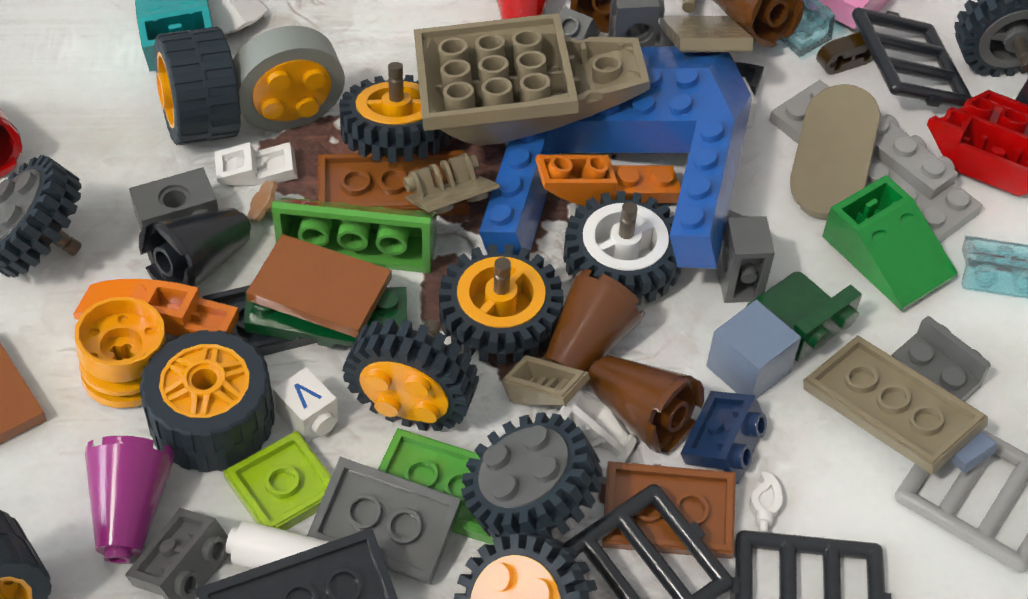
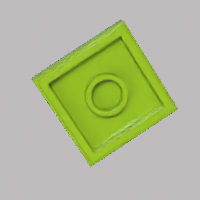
(280, 482)

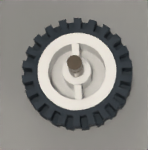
(623, 242)

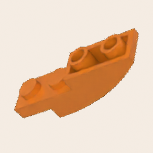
(589, 176)
(176, 303)

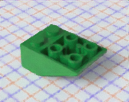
(889, 242)

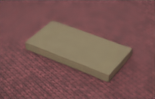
(706, 34)
(896, 404)

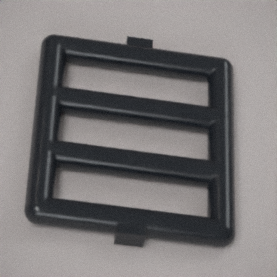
(890, 66)
(689, 534)
(789, 546)

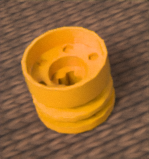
(114, 347)

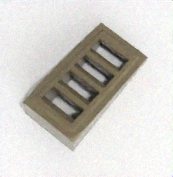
(543, 382)

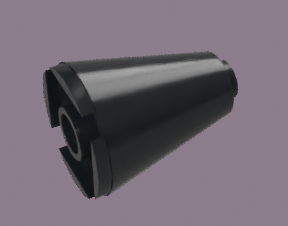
(193, 245)

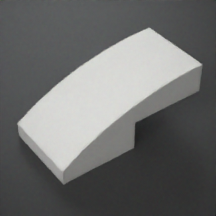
(247, 167)

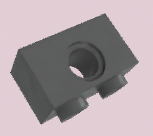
(636, 20)
(173, 197)
(745, 258)

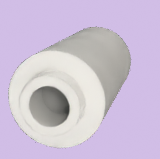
(258, 544)

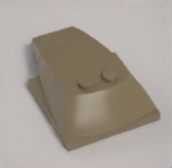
(520, 77)

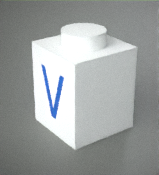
(306, 405)

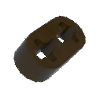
(844, 54)

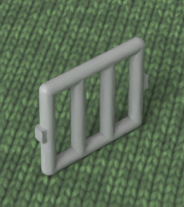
(944, 514)

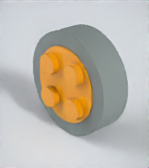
(288, 78)

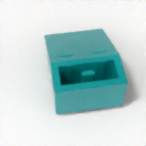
(168, 16)

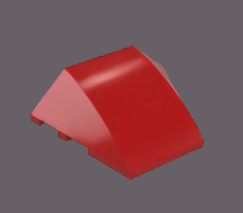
(987, 140)

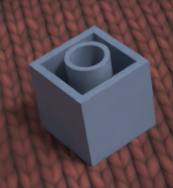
(753, 350)

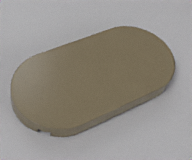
(834, 148)

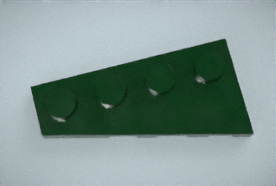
(281, 325)

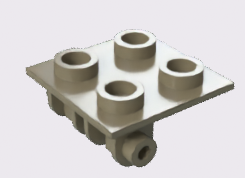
(458, 184)

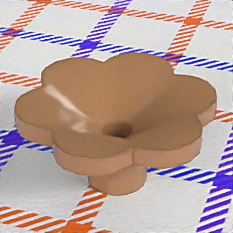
(262, 201)

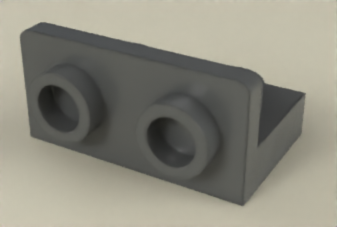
(944, 359)
(181, 556)

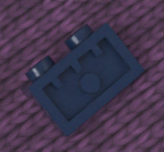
(726, 433)

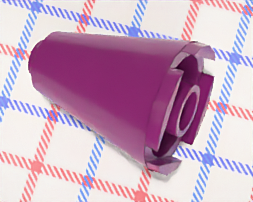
(124, 492)

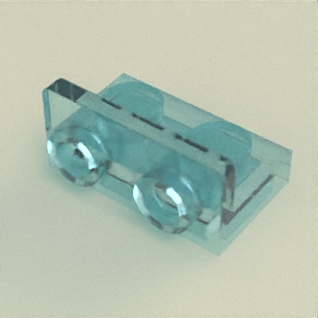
(995, 266)

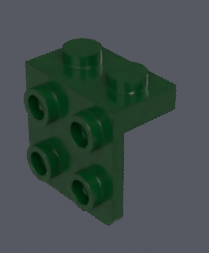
(810, 310)

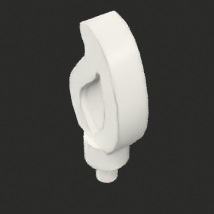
(766, 501)

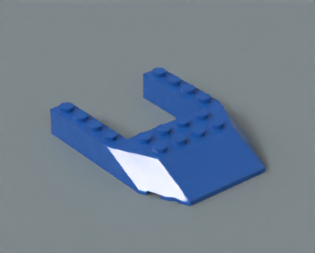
(692, 108)

